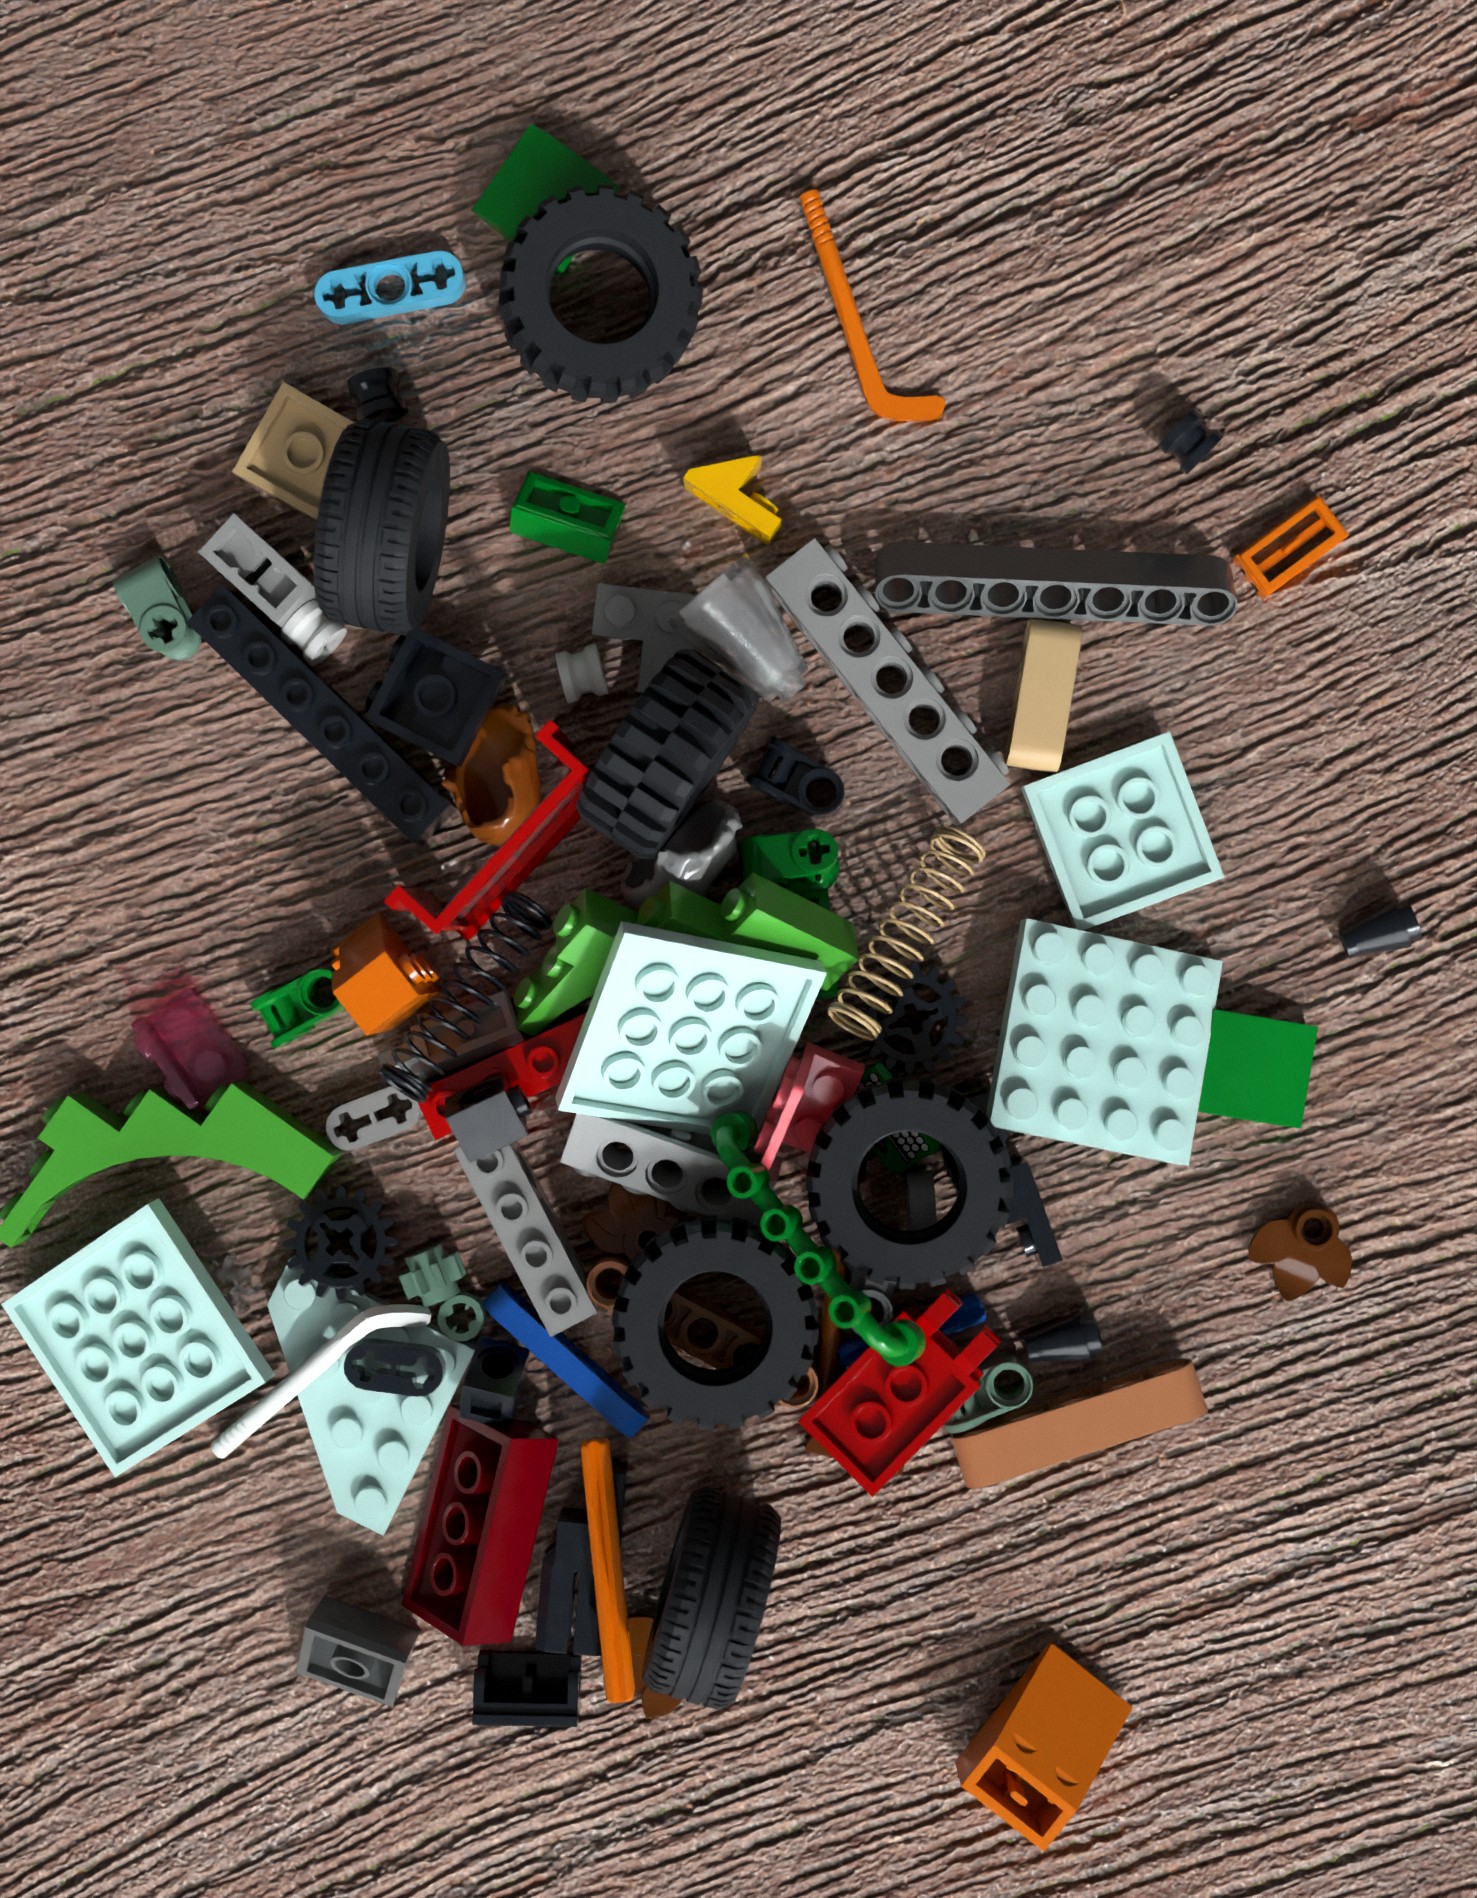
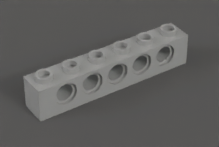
(823, 568)

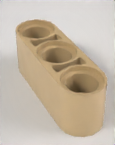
(1043, 695)

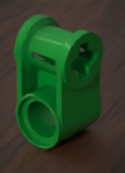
(787, 860)
(295, 1007)

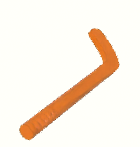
(877, 398)

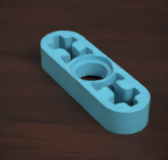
(355, 307)

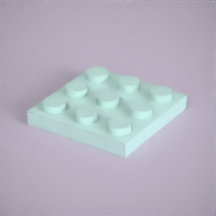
(1122, 832)

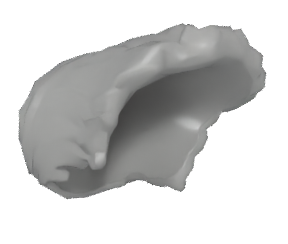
(690, 858)

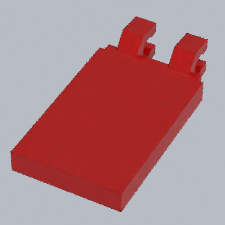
(887, 1412)

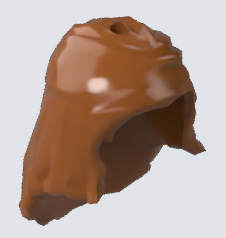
(499, 776)

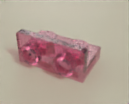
(189, 1049)

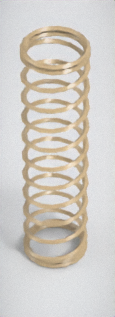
(949, 852)

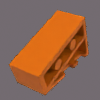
(380, 977)

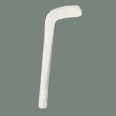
(374, 1318)

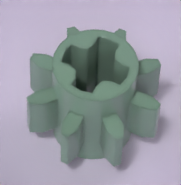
(432, 1275)

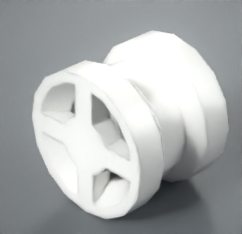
(313, 633)
(581, 673)

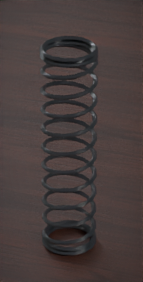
(404, 1079)

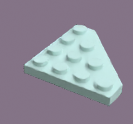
(362, 1437)

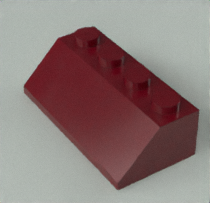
(479, 1528)

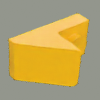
(723, 489)

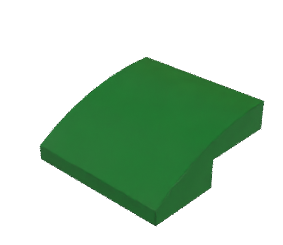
(529, 175)
(1257, 1069)

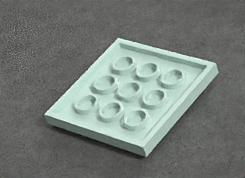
(687, 1030)
(1103, 1042)
(138, 1338)

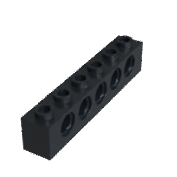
(322, 715)

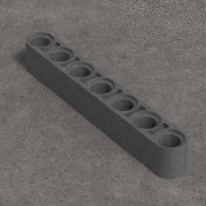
(1054, 583)

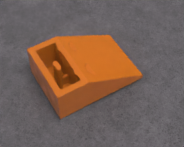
(1043, 1746)

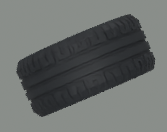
(381, 526)
(712, 1598)

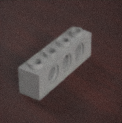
(642, 1173)
(531, 1236)

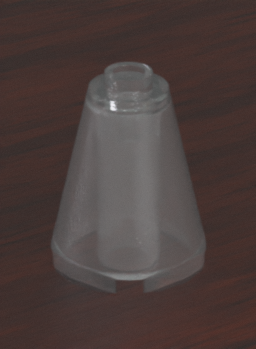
(744, 632)

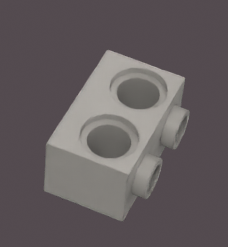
(258, 570)

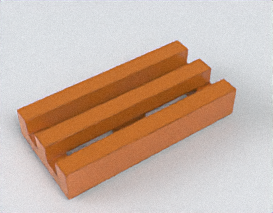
(1255, 572)

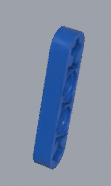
(567, 1361)

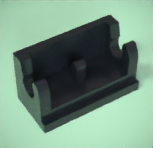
(527, 1689)

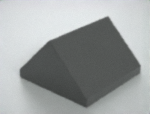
(356, 1650)

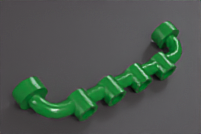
(898, 1341)

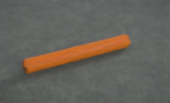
(607, 1569)

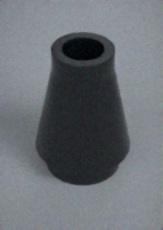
(1382, 930)
(1065, 1339)

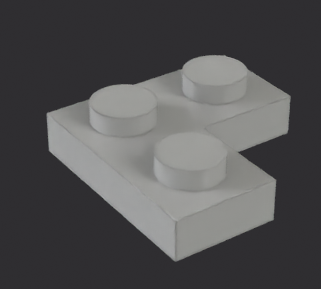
(641, 617)

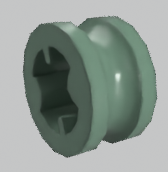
(476, 1323)

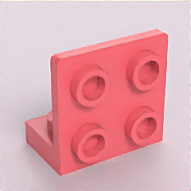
(806, 1100)

